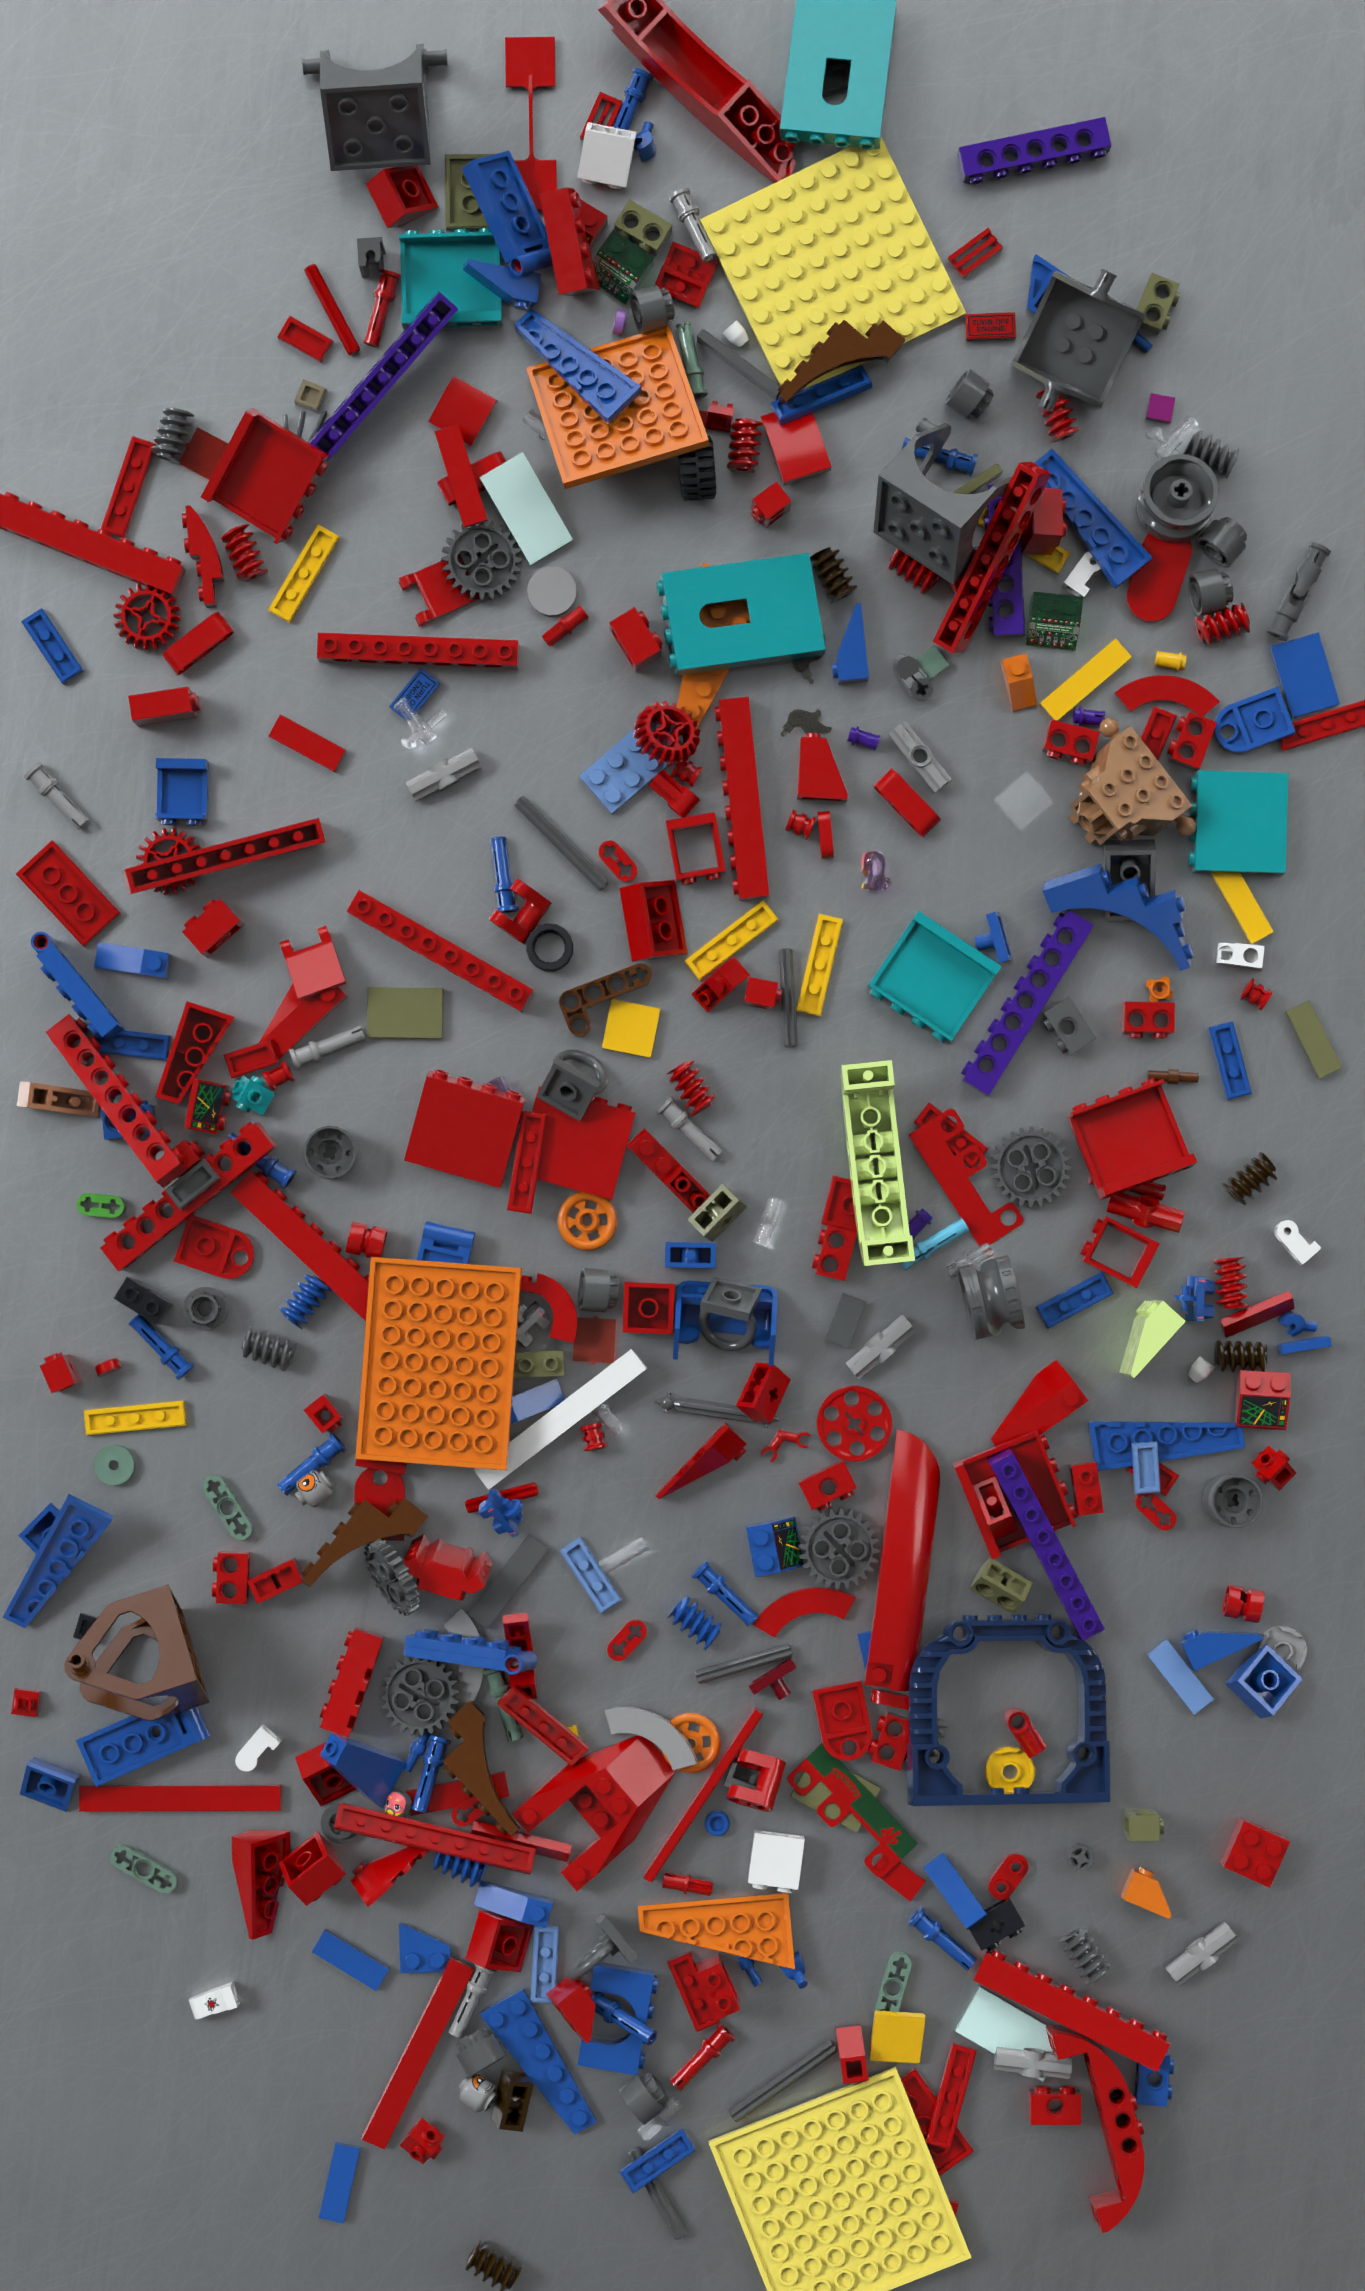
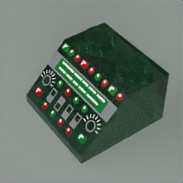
(621, 266)
(1054, 621)

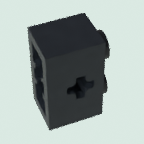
(143, 1300)
(1011, 1925)

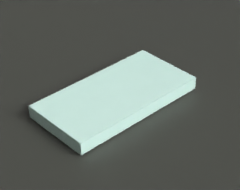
(526, 508)
(997, 2023)

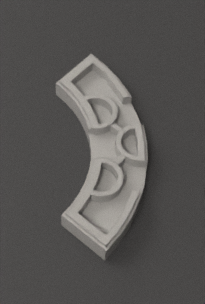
(468, 1676)
(655, 1729)

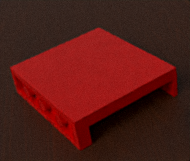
(266, 475)
(464, 1128)
(1129, 1139)
(585, 1152)
(1040, 1473)

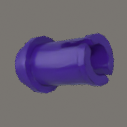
(1087, 717)
(863, 738)
(918, 1222)

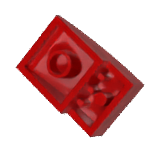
(796, 447)

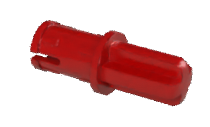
(564, 626)
(685, 1884)

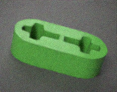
(100, 1212)

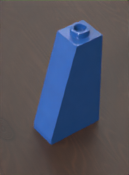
(364, 1767)

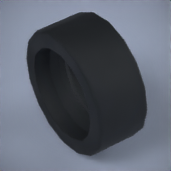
(549, 966)

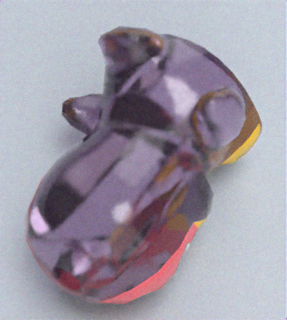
(873, 869)

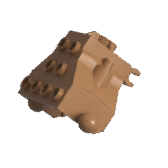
(1128, 791)

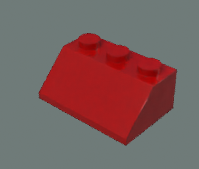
(653, 920)

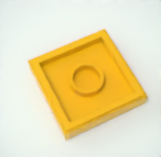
(631, 1028)
(897, 2036)

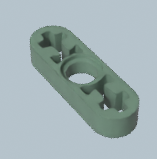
(217, 1506)
(131, 1852)
(904, 1971)

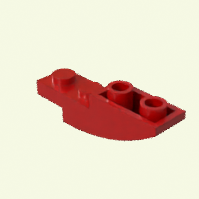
(202, 546)
(668, 1170)

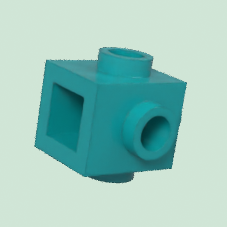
(251, 1095)

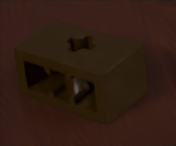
(512, 2101)

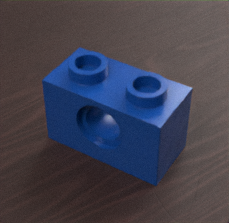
(690, 1255)
(1157, 2093)

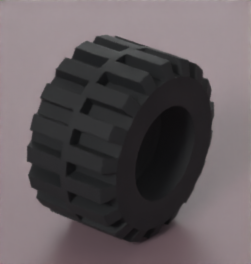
(698, 473)

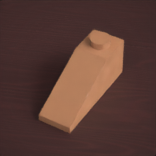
(57, 1099)

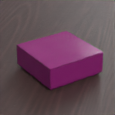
(1160, 408)

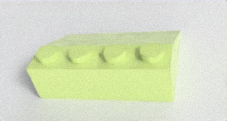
(1149, 1333)

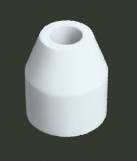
(736, 334)
(1200, 1369)

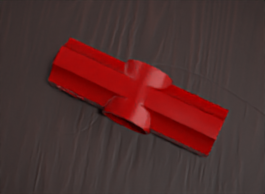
(1146, 1211)

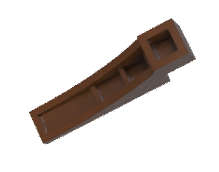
(841, 349)
(362, 1528)
(471, 1767)

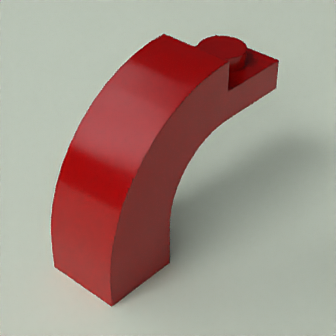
(563, 1308)
(518, 1632)

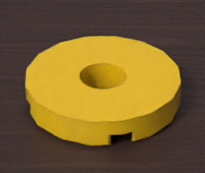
(1009, 1756)

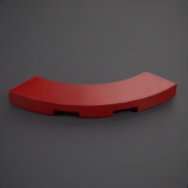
(1167, 688)
(800, 1603)

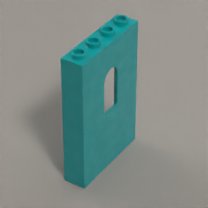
(839, 31)
(780, 609)

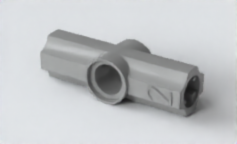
(929, 770)
(443, 774)
(880, 1347)
(1201, 1953)
(1032, 2063)

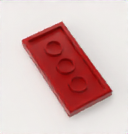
(68, 893)
(923, 2103)

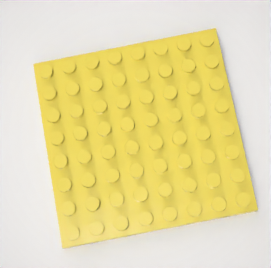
(829, 251)
(841, 2192)

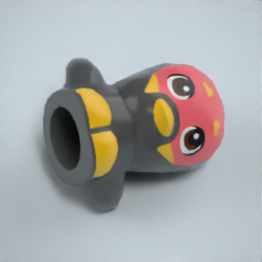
(398, 1804)

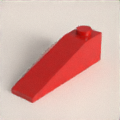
(298, 1018)
(1042, 1405)
(715, 1452)
(380, 1874)
(259, 1876)

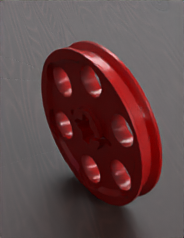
(851, 1435)

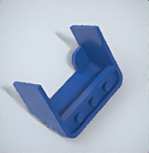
(688, 1310)

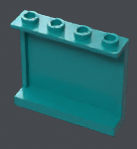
(436, 263)
(1239, 822)
(933, 977)

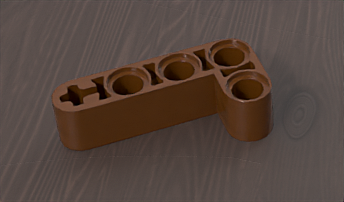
(607, 994)

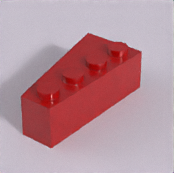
(568, 242)
(192, 1045)
(352, 1681)

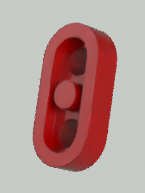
(1006, 1875)

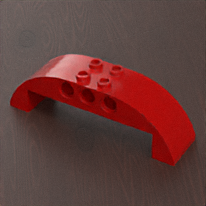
(1125, 2158)

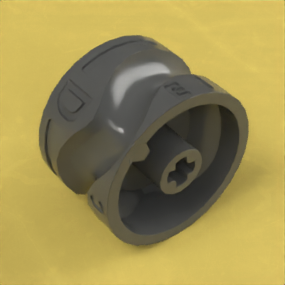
(1177, 498)
(991, 1297)

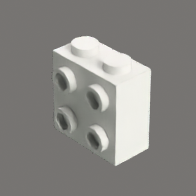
(606, 155)
(776, 1860)

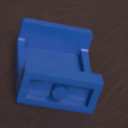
(182, 791)

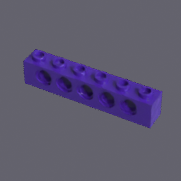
(1093, 130)
(1015, 623)

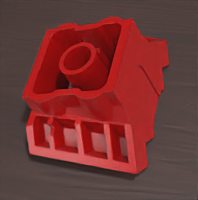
(446, 1568)

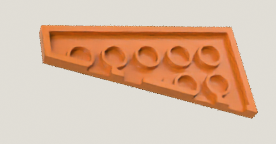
(700, 689)
(737, 1926)

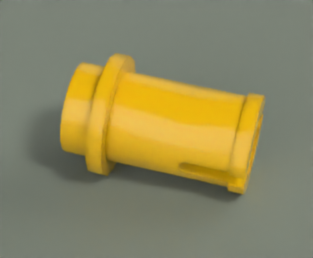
(1170, 660)

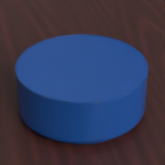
(717, 1823)

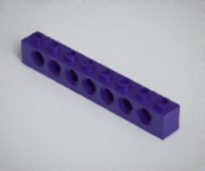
(384, 374)
(1079, 930)
(1046, 1544)

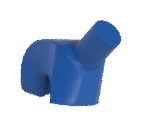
(644, 142)
(1297, 1323)
(798, 1973)

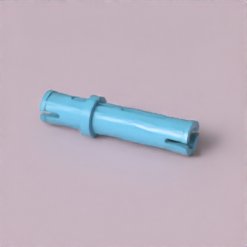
(943, 1237)

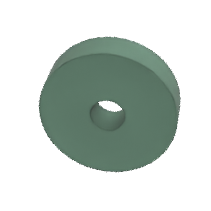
(106, 1473)

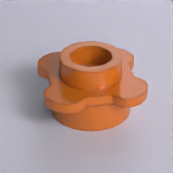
(1163, 983)

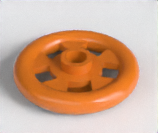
(582, 1242)
(707, 1728)

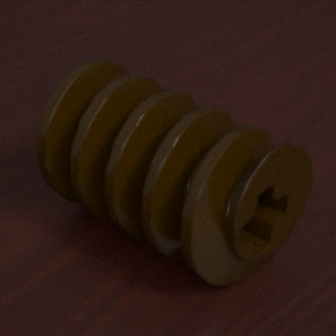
(833, 574)
(1250, 1179)
(1240, 1356)
(492, 2268)

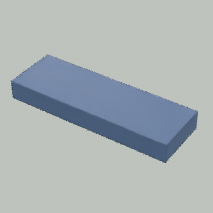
(590, 1575)
(1180, 1676)
(544, 1962)

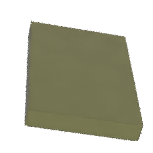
(460, 203)
(405, 1013)
(821, 1792)

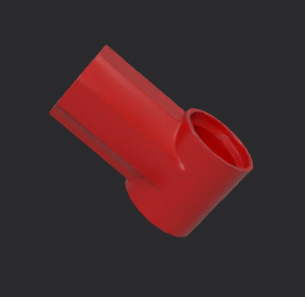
(679, 798)
(1025, 1733)

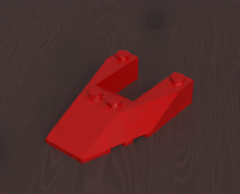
(612, 1792)

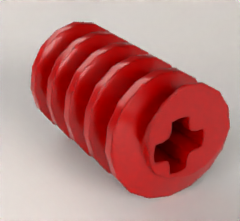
(1059, 419)
(743, 445)
(243, 554)
(913, 570)
(1222, 624)
(692, 1087)
(1231, 1283)

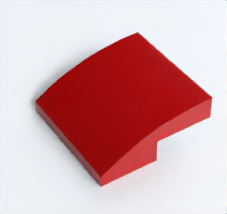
(686, 274)
(463, 406)

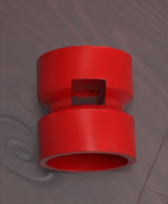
(366, 1240)
(1243, 1603)

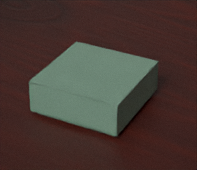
(932, 662)

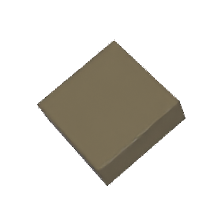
(310, 396)

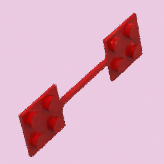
(532, 65)

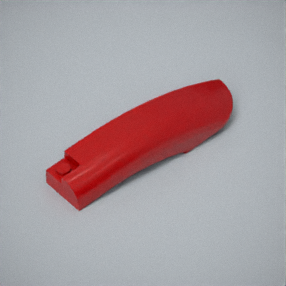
(703, 83)
(903, 1564)

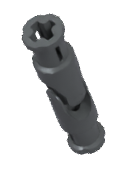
(1305, 576)

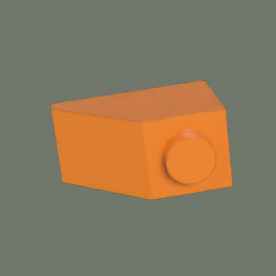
(1019, 682)
(1145, 1892)

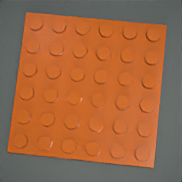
(650, 429)

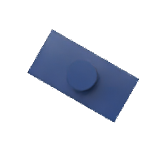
(996, 938)

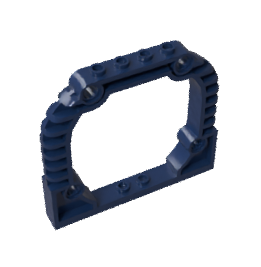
(1080, 1782)

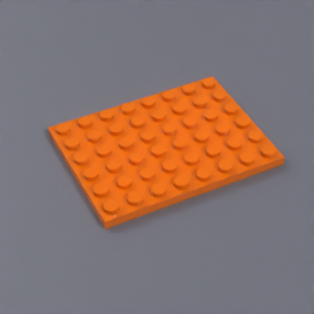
(438, 1363)

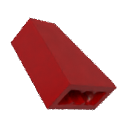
(818, 771)

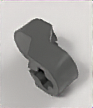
(905, 667)

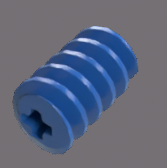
(304, 1300)
(695, 1622)
(460, 1866)

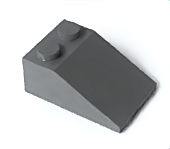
(1130, 860)

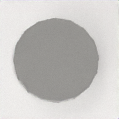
(551, 591)
(1287, 1644)

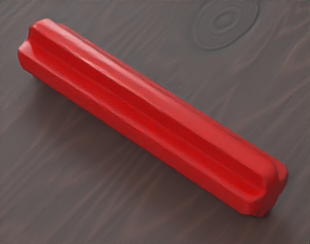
(520, 1492)

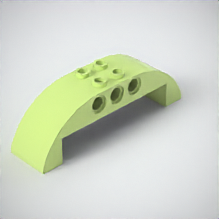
(875, 1163)

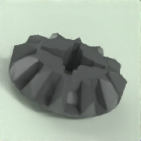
(327, 1826)

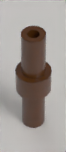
(1173, 1076)

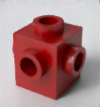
(1273, 1467)
(423, 2141)

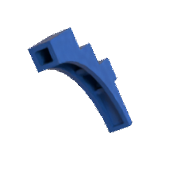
(1129, 898)

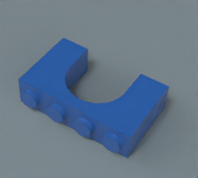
(636, 1987)

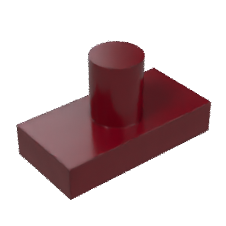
(774, 1679)

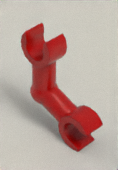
(782, 1435)

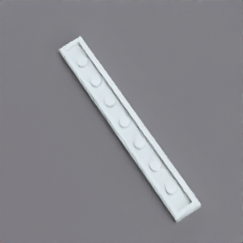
(566, 1415)

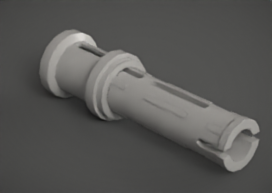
(689, 215)
(48, 787)
(315, 1051)
(680, 1120)
(475, 1989)

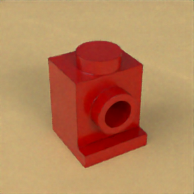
(315, 1410)

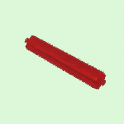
(332, 309)

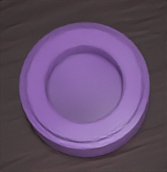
(619, 322)

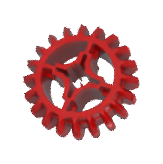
(144, 627)
(664, 741)
(173, 851)

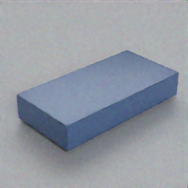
(1145, 1467)

